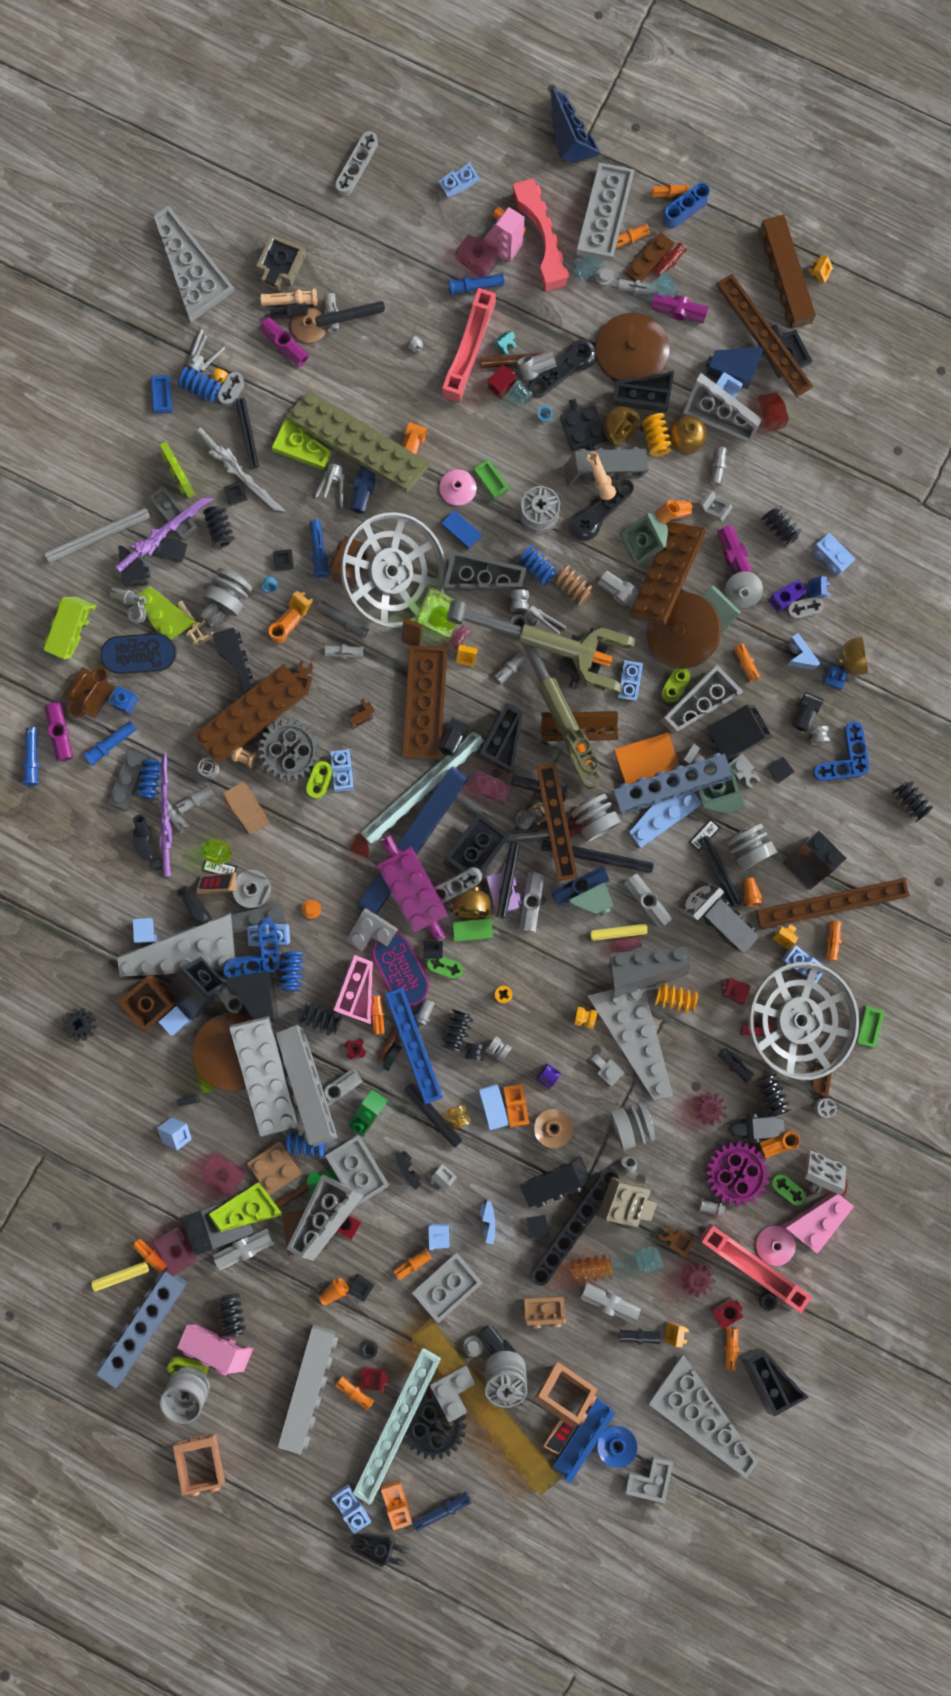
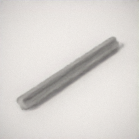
(97, 535)

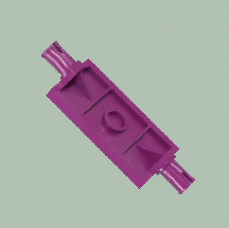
(412, 888)

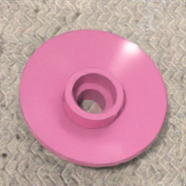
(457, 496)
(766, 1241)

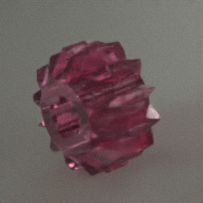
(708, 1115)
(702, 1273)

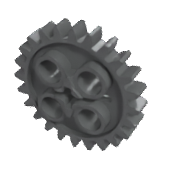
(277, 736)

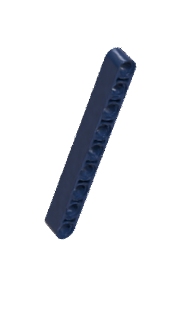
(418, 833)

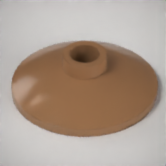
(308, 333)
(561, 1135)

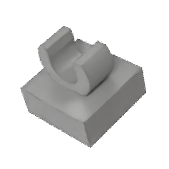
(691, 755)
(443, 1177)

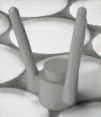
(195, 360)
(332, 475)
(535, 616)

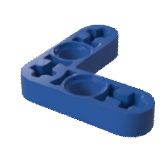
(849, 764)
(261, 959)

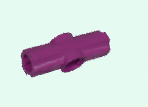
(679, 308)
(277, 335)
(734, 551)
(61, 743)

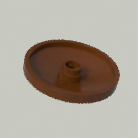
(632, 347)
(688, 635)
(216, 1054)

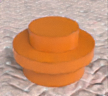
(311, 909)

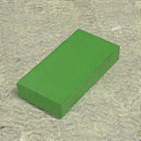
(491, 479)
(472, 930)
(869, 1027)

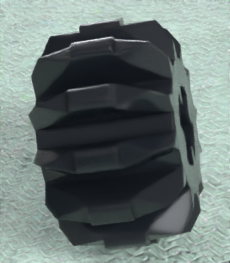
(83, 1031)

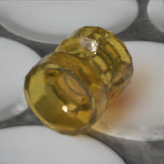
(459, 1121)

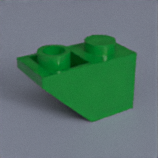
(367, 1113)

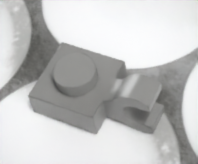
(608, 1070)

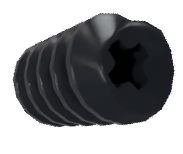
(218, 526)
(782, 526)
(912, 800)
(320, 1019)
(457, 1031)
(772, 1095)
(231, 1315)

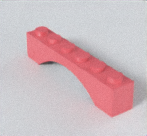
(528, 202)
(475, 330)
(755, 1268)

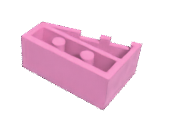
(506, 234)
(355, 991)
(819, 1221)
(214, 1350)

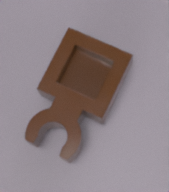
(303, 677)
(679, 1241)

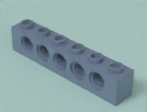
(721, 774)
(109, 1370)

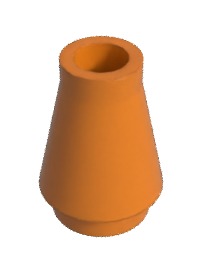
(751, 893)
(335, 1290)

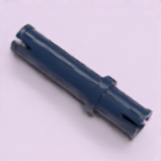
(441, 1511)

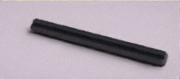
(605, 858)

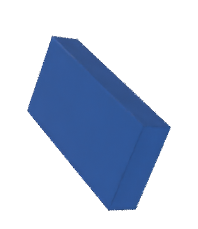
(161, 394)
(461, 529)

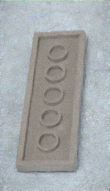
(605, 212)
(264, 1076)

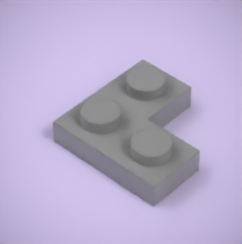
(370, 926)
(448, 1390)
(653, 1486)

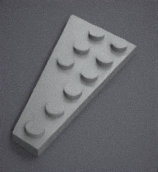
(196, 274)
(210, 941)
(634, 1031)
(694, 1410)

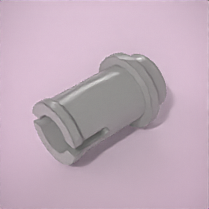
(424, 1012)
(712, 1208)

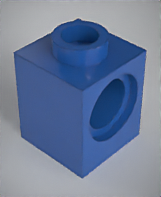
(123, 700)

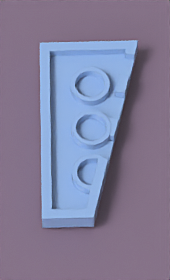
(663, 816)

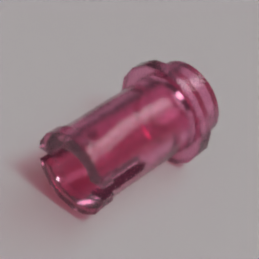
(459, 637)
(628, 943)

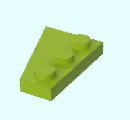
(297, 445)
(176, 470)
(164, 615)
(245, 1209)

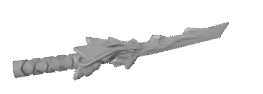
(233, 467)

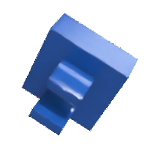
(818, 587)
(835, 677)

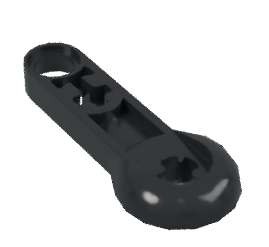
(566, 366)
(597, 514)

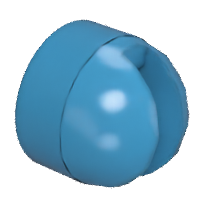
(546, 410)
(266, 587)

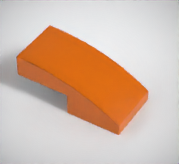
(516, 1106)
(396, 1505)

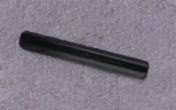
(350, 313)
(247, 433)
(720, 871)
(508, 880)
(433, 1115)

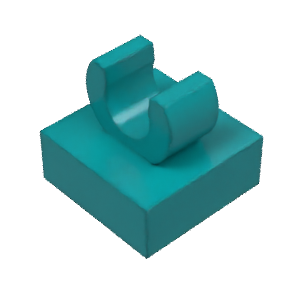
(503, 340)

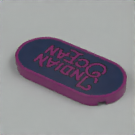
(401, 968)

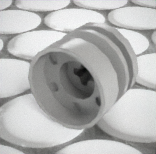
(540, 520)
(229, 589)
(595, 817)
(751, 846)
(633, 1125)
(505, 1379)
(185, 1395)

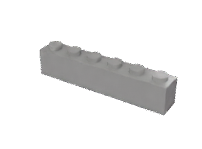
(306, 1086)
(307, 1389)

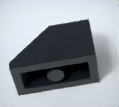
(136, 572)

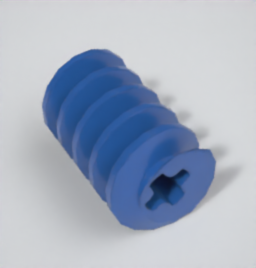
(198, 385)
(538, 566)
(149, 779)
(291, 971)
(299, 1143)

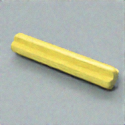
(618, 932)
(120, 1276)

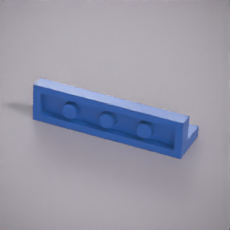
(583, 1440)

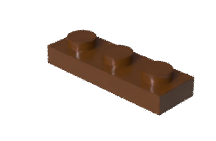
(650, 258)

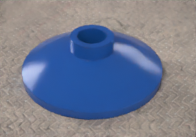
(619, 1456)

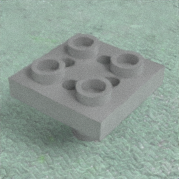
(825, 1173)

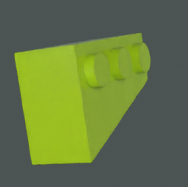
(67, 626)

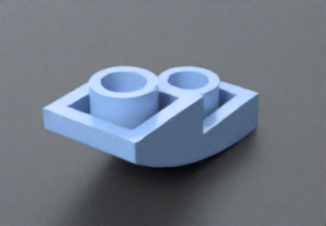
(457, 182)
(630, 680)
(342, 770)
(282, 935)
(795, 954)
(493, 1107)
(488, 1216)
(351, 1508)

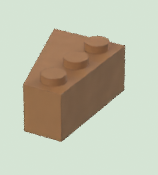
(244, 804)

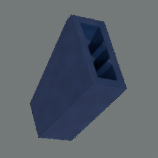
(736, 363)

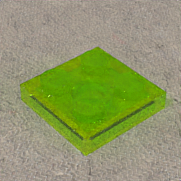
(434, 613)

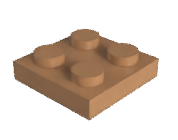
(274, 1168)

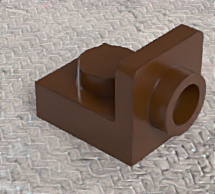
(361, 717)

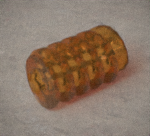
(591, 1268)

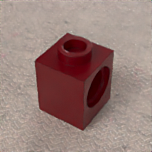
(502, 381)
(354, 1225)
(718, 1312)

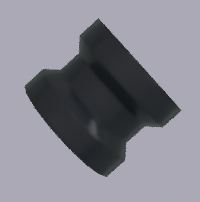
(474, 1051)

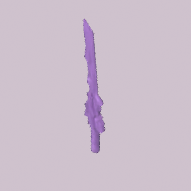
(154, 539)
(165, 826)

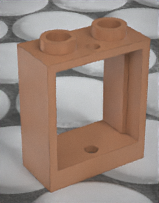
(546, 1386)
(193, 1444)

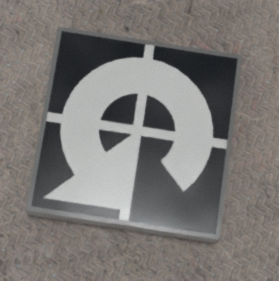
(700, 899)

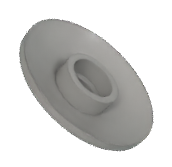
(742, 581)

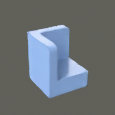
(729, 384)
(144, 931)
(175, 1020)
(174, 1133)
(438, 1236)

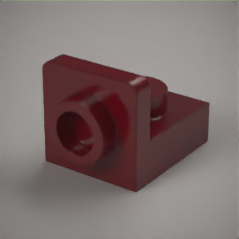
(735, 990)
(758, 1031)
(374, 1379)

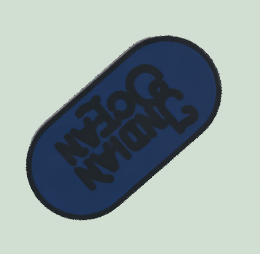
(138, 653)

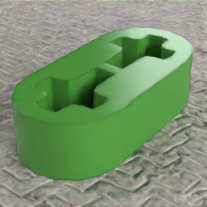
(443, 971)
(790, 1186)

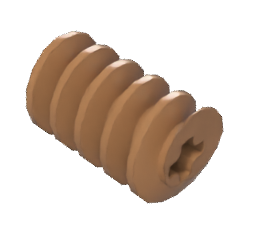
(573, 585)

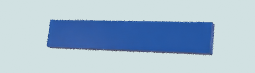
(414, 1045)

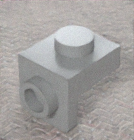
(715, 507)

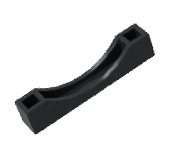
(229, 648)

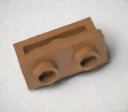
(544, 1311)

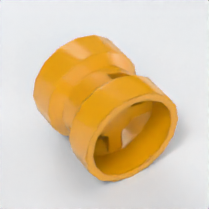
(585, 1017)

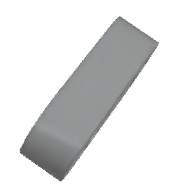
(227, 387)
(803, 604)

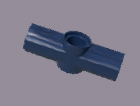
(362, 488)
(568, 891)

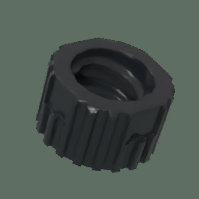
(761, 1301)
(369, 1355)

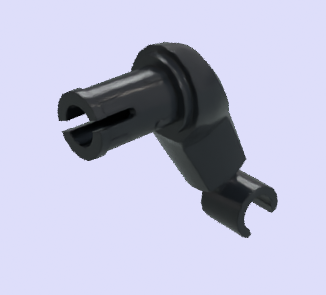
(141, 841)
(195, 906)

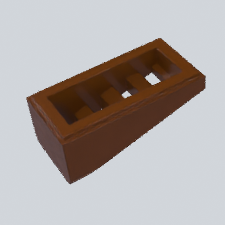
(412, 632)

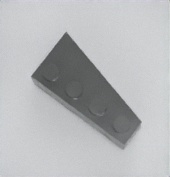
(615, 462)
(478, 573)

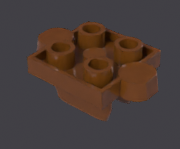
(88, 692)

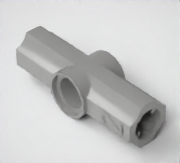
(622, 591)
(639, 891)
(530, 914)
(344, 1084)
(243, 1249)
(610, 1303)

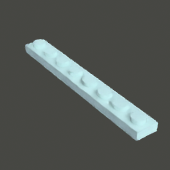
(421, 788)
(396, 1426)

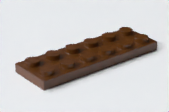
(667, 574)
(425, 702)
(250, 714)

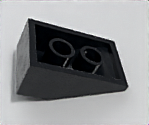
(476, 847)
(204, 1234)

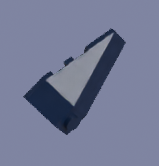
(569, 131)

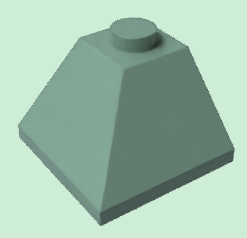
(645, 537)
(725, 609)
(723, 796)
(593, 901)

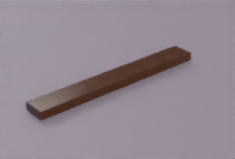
(764, 335)
(832, 903)

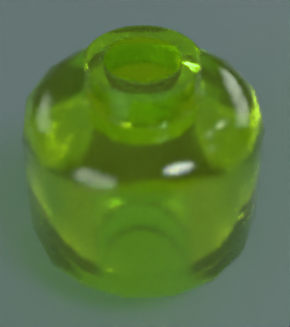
(216, 851)

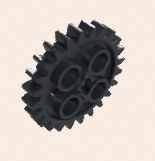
(424, 1441)

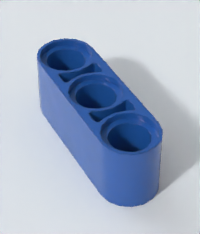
(689, 198)

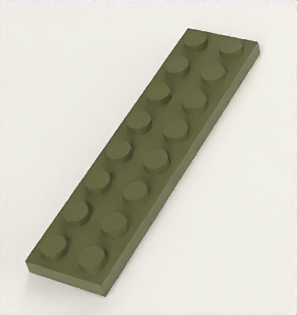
(358, 441)

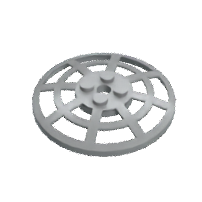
(399, 561)
(812, 1024)

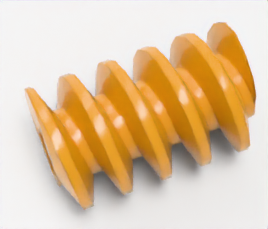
(654, 435)
(677, 998)

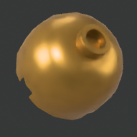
(620, 424)
(688, 434)
(854, 657)
(472, 904)

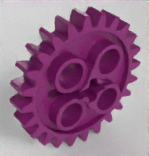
(722, 1163)

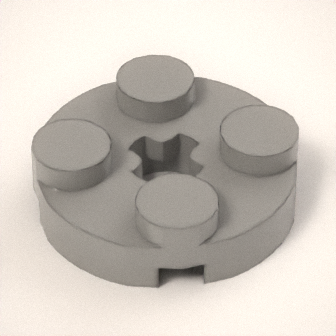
(257, 898)

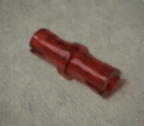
(670, 259)

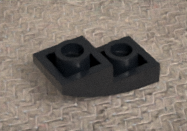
(171, 549)
(404, 1163)

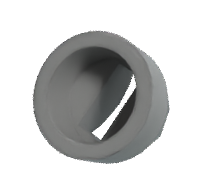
(413, 346)
(629, 1160)

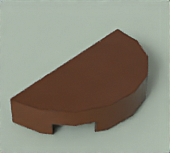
(822, 1084)

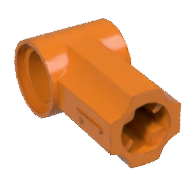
(414, 437)
(673, 510)
(286, 624)
(777, 1144)

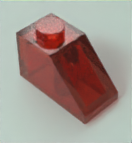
(773, 411)

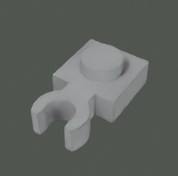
(742, 768)

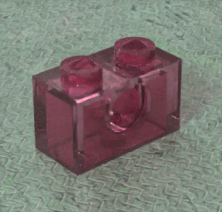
(480, 265)
(491, 788)
(235, 1173)
(173, 1262)

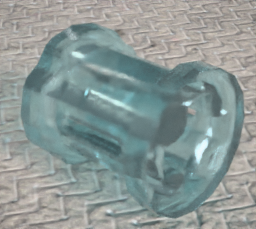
(521, 392)

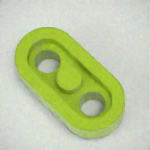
(676, 685)
(319, 780)
(178, 1362)

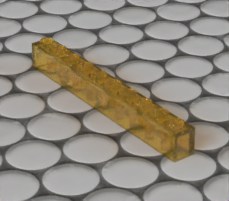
(496, 1419)

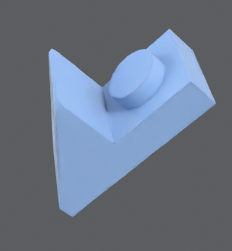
(805, 657)

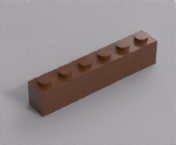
(787, 271)
(556, 822)

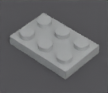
(357, 1168)
(447, 1287)

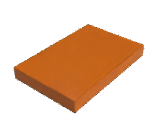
(646, 758)

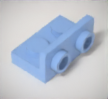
(833, 554)

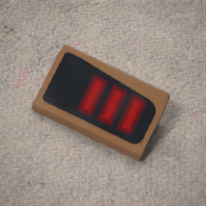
(217, 883)
(558, 1436)

